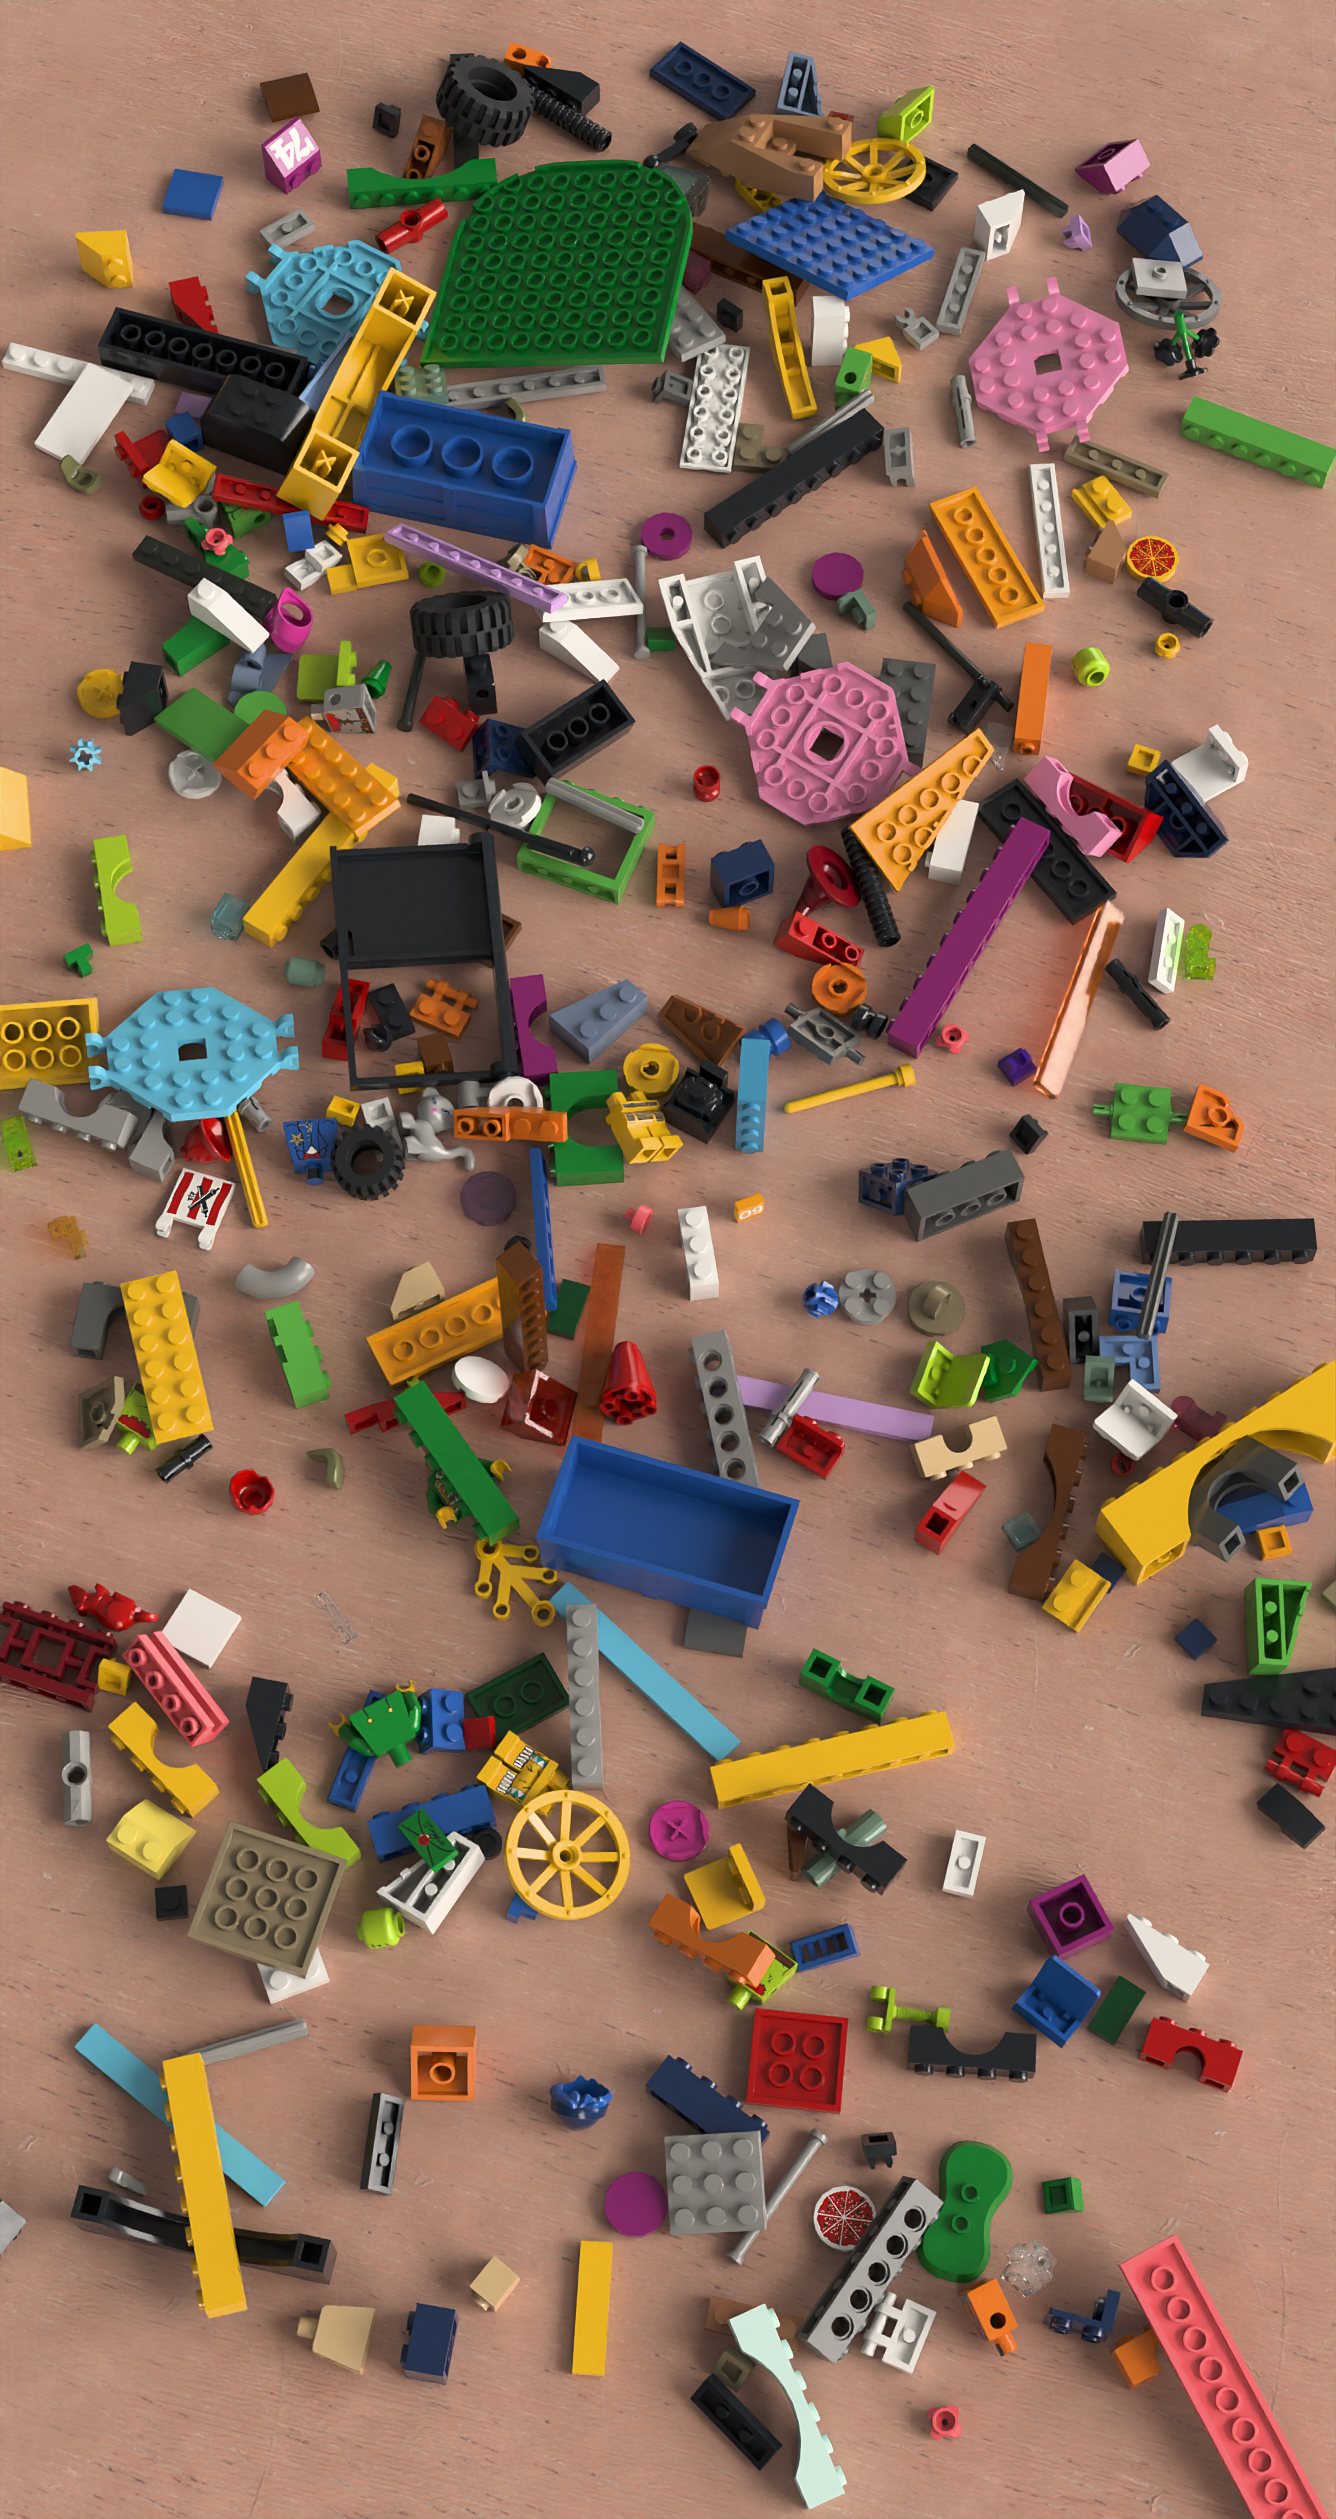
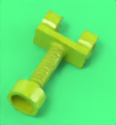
(882, 1994)

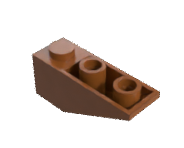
(427, 148)

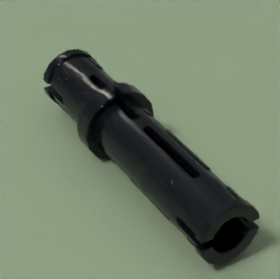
(1130, 986)

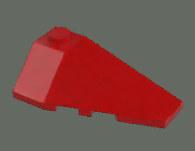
(1133, 820)

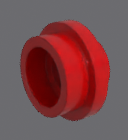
(150, 502)

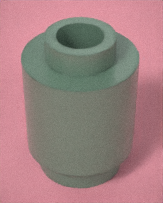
(304, 972)

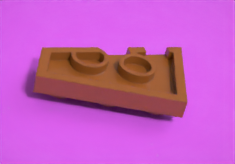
(701, 1029)

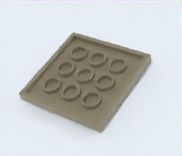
(267, 1900)

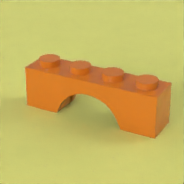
(740, 1957)

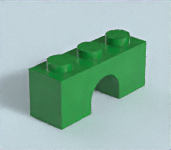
(862, 1696)

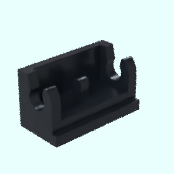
(974, 705)

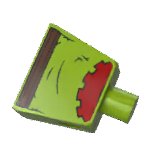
(135, 1422)
(776, 1976)

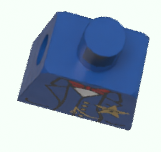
(311, 1146)

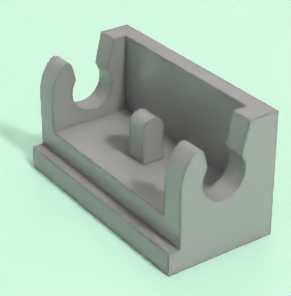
(899, 456)

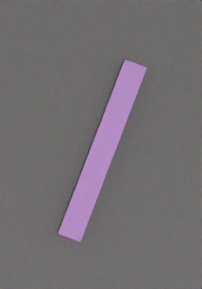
(476, 568)
(837, 1411)

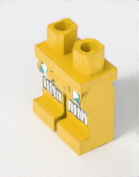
(521, 1775)

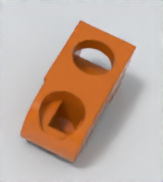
(519, 56)

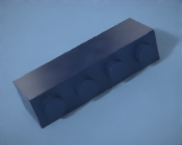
(699, 2102)

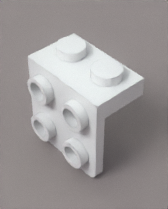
(1213, 765)
(1135, 1421)

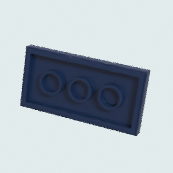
(702, 82)

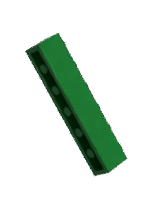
(456, 1464)

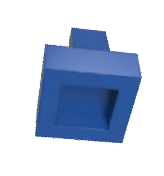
(519, 1908)

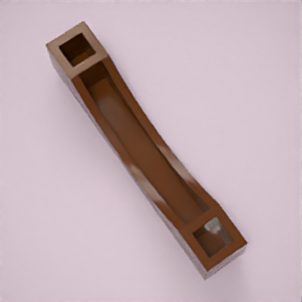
(1043, 1320)
(1033, 1567)

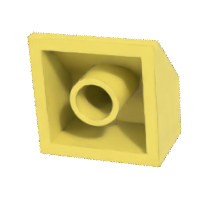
(150, 1838)

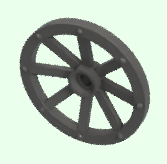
(1166, 307)

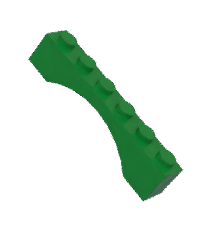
(375, 189)

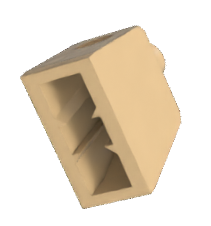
(341, 2335)

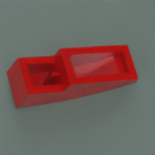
(334, 1038)

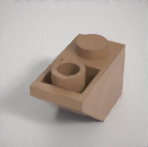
(1107, 555)

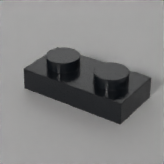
(391, 1011)

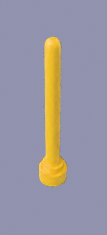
(902, 1076)

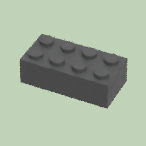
(913, 696)
(963, 1194)

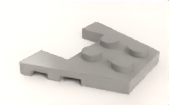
(777, 638)

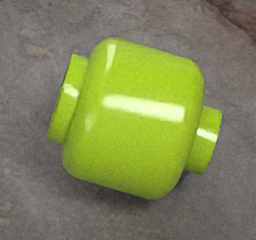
(1090, 666)
(380, 1927)

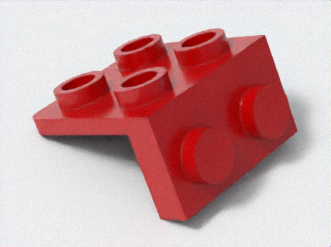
(142, 454)

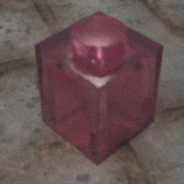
(696, 273)

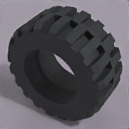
(485, 100)
(462, 624)

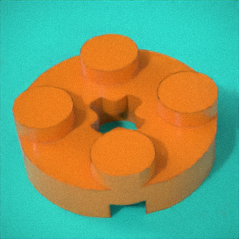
(839, 1003)

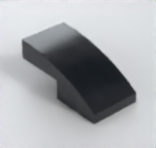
(1291, 1815)

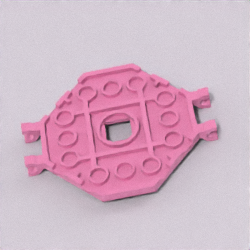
(1058, 400)
(789, 723)

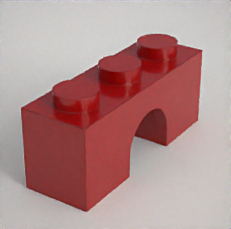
(1217, 2058)

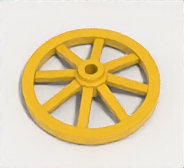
(874, 175)
(572, 1852)

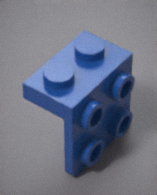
(1057, 2000)

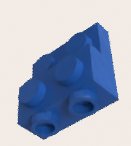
(1128, 1299)

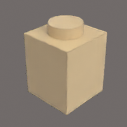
(493, 2285)

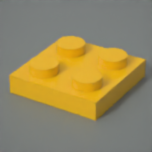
(376, 561)

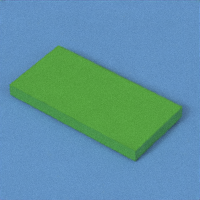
(201, 724)

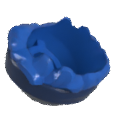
(580, 2102)

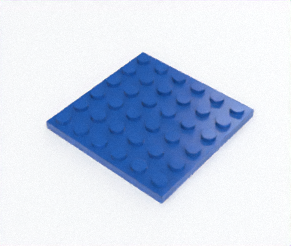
(830, 245)

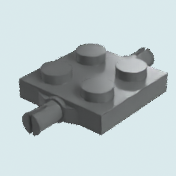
(824, 1035)

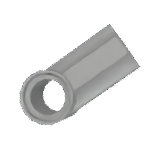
(202, 510)
(473, 1094)

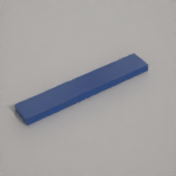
(543, 1225)

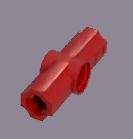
(411, 226)

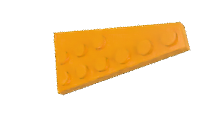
(912, 815)

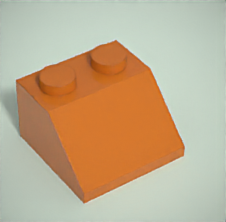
(443, 2062)

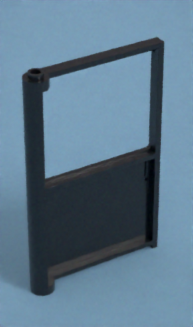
(422, 911)

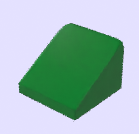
(660, 639)
(1063, 2196)

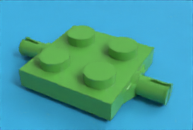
(1140, 1113)

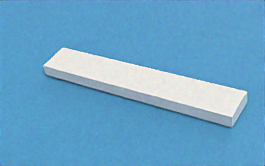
(1048, 531)

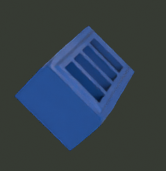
(821, 1937)

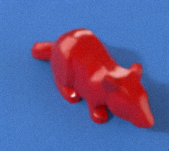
(112, 1612)

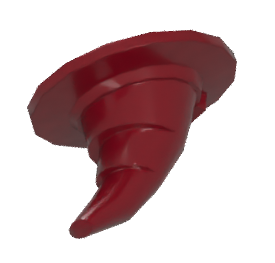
(828, 882)

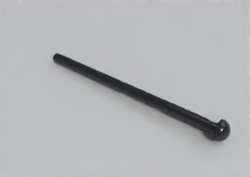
(537, 843)

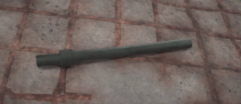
(952, 650)

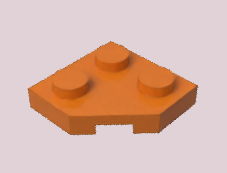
(1213, 1119)

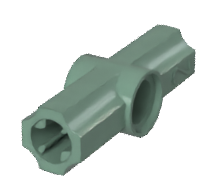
(860, 1833)

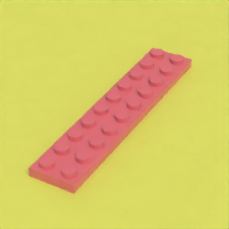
(1219, 2384)

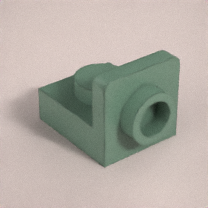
(859, 606)

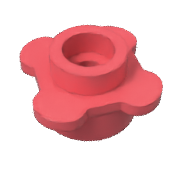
(217, 535)
(952, 1031)
(951, 2415)

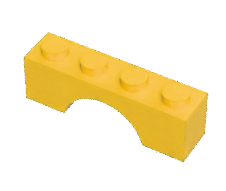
(188, 1785)

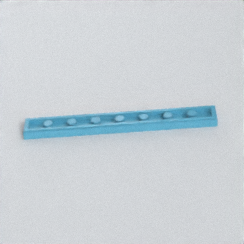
(654, 1681)
(145, 2088)

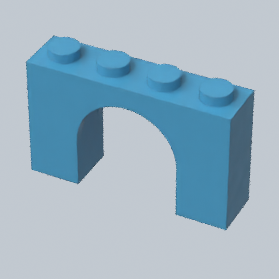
(752, 1095)

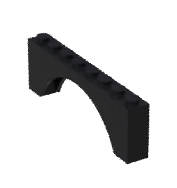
(125, 2219)

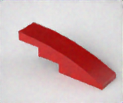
(382, 1414)

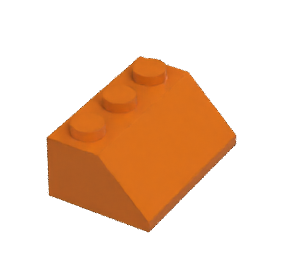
(262, 752)

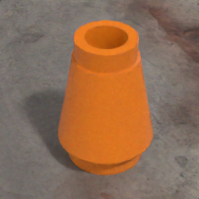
(731, 918)

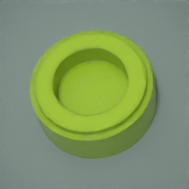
(431, 575)

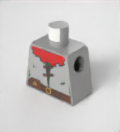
(347, 710)

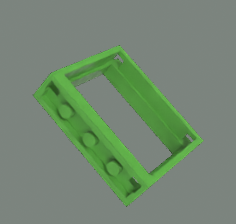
(579, 878)

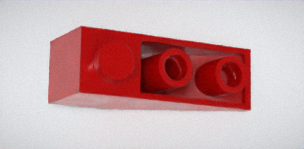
(190, 305)
(815, 942)
(948, 1512)

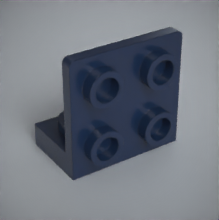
(496, 750)
(884, 1184)
(1093, 2329)

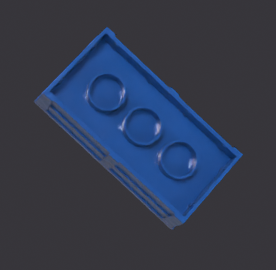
(464, 470)
(665, 1531)

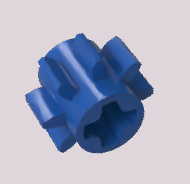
(820, 1299)

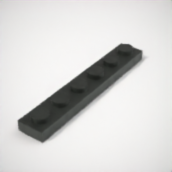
(192, 571)

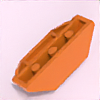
(929, 583)

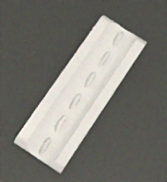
(715, 408)

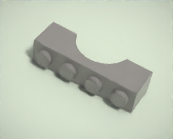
(108, 1125)
(152, 1154)

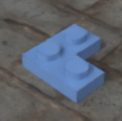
(1137, 1355)

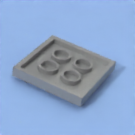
(715, 2182)

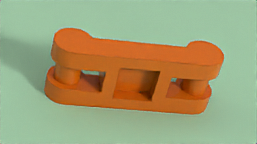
(670, 874)

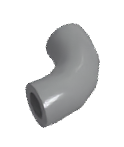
(275, 1283)

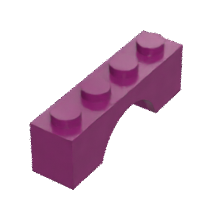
(528, 1003)

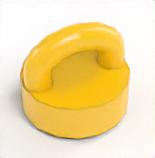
(592, 567)

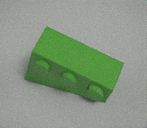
(298, 1355)
(1272, 1622)

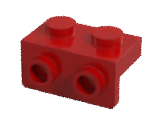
(450, 722)
(811, 1446)

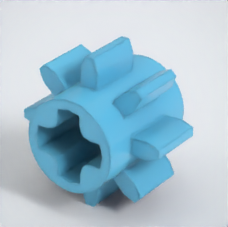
(89, 747)

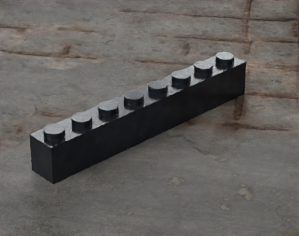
(793, 478)

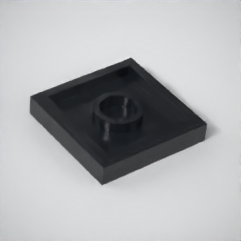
(934, 186)

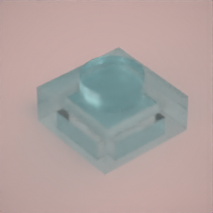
(1021, 1531)

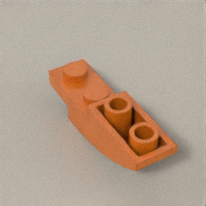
(509, 1123)

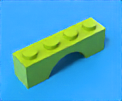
(113, 863)
(284, 1789)

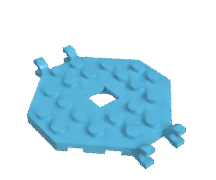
(307, 281)
(147, 1063)

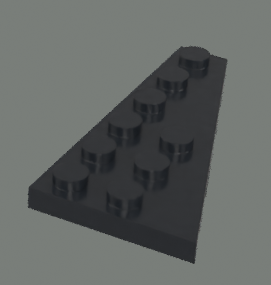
(1284, 1701)

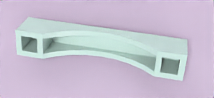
(814, 2471)

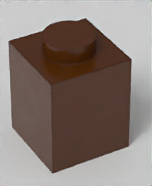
(435, 1054)

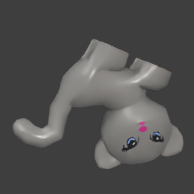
(433, 1116)

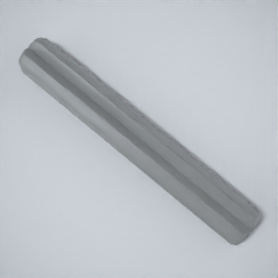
(852, 407)
(594, 805)
(252, 2042)

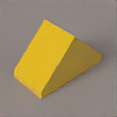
(884, 358)

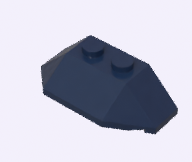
(1159, 232)
(1188, 822)

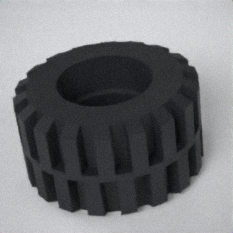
(356, 1143)

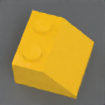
(106, 257)

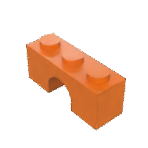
(1137, 2357)

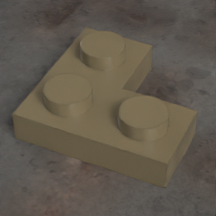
(751, 455)

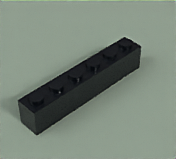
(1234, 1241)

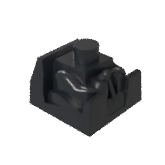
(698, 1106)

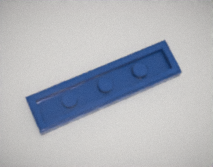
(353, 1772)

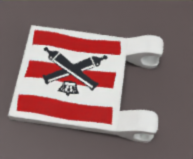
(197, 1202)

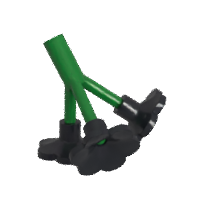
(1170, 351)

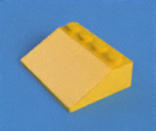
(47, 1042)

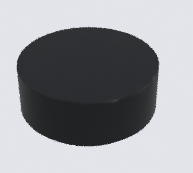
(489, 1842)

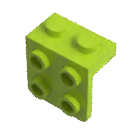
(325, 672)
(948, 1379)

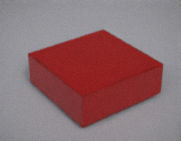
(479, 1733)

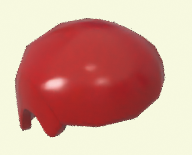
(251, 1492)

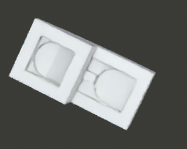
(313, 565)
(381, 1114)

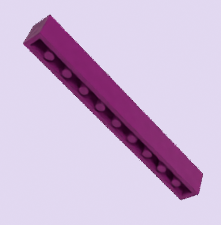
(968, 937)

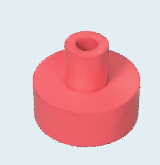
(639, 1218)

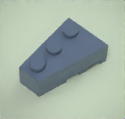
(799, 88)
(599, 1019)

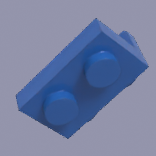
(441, 1721)

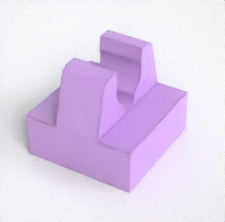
(1078, 233)

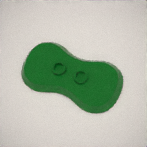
(972, 2186)

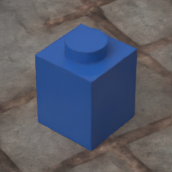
(185, 431)

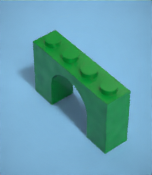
(575, 1162)

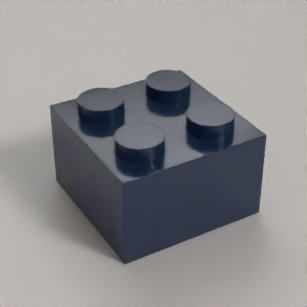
(742, 874)
(430, 2343)

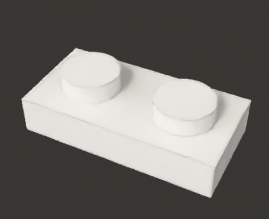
(964, 1864)

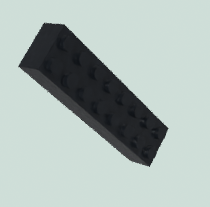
(194, 356)

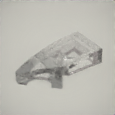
(1000, 738)

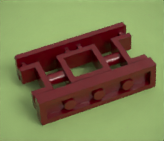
(45, 1680)

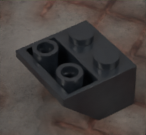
(143, 696)

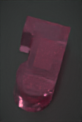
(1194, 1420)

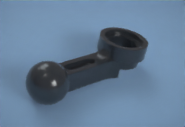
(682, 138)

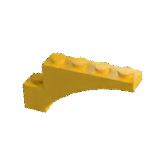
(786, 347)

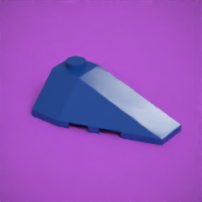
(1259, 1509)

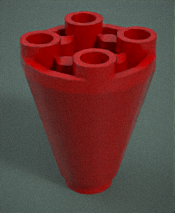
(627, 1387)

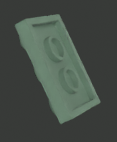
(422, 383)

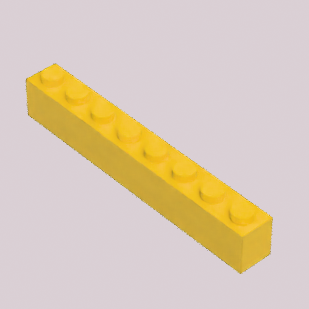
(304, 874)
(831, 1759)
(204, 2186)

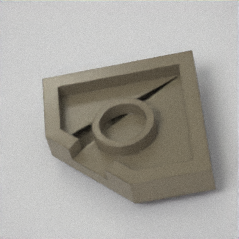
(100, 1411)

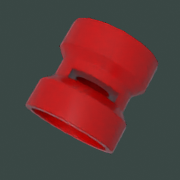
(706, 783)

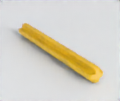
(246, 1170)

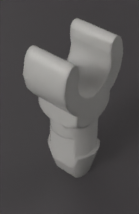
(127, 2182)

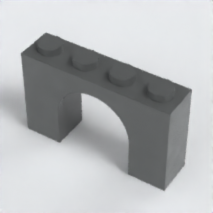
(99, 1309)
(1244, 1465)

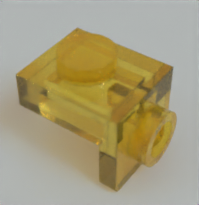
(68, 1226)

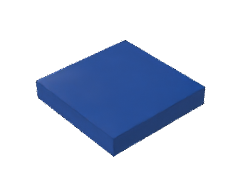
(193, 194)

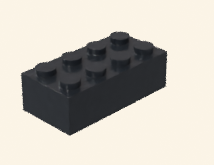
(574, 732)

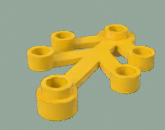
(512, 1576)

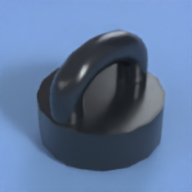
(378, 1037)

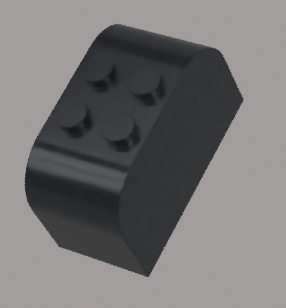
(256, 423)

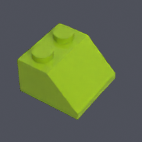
(907, 115)

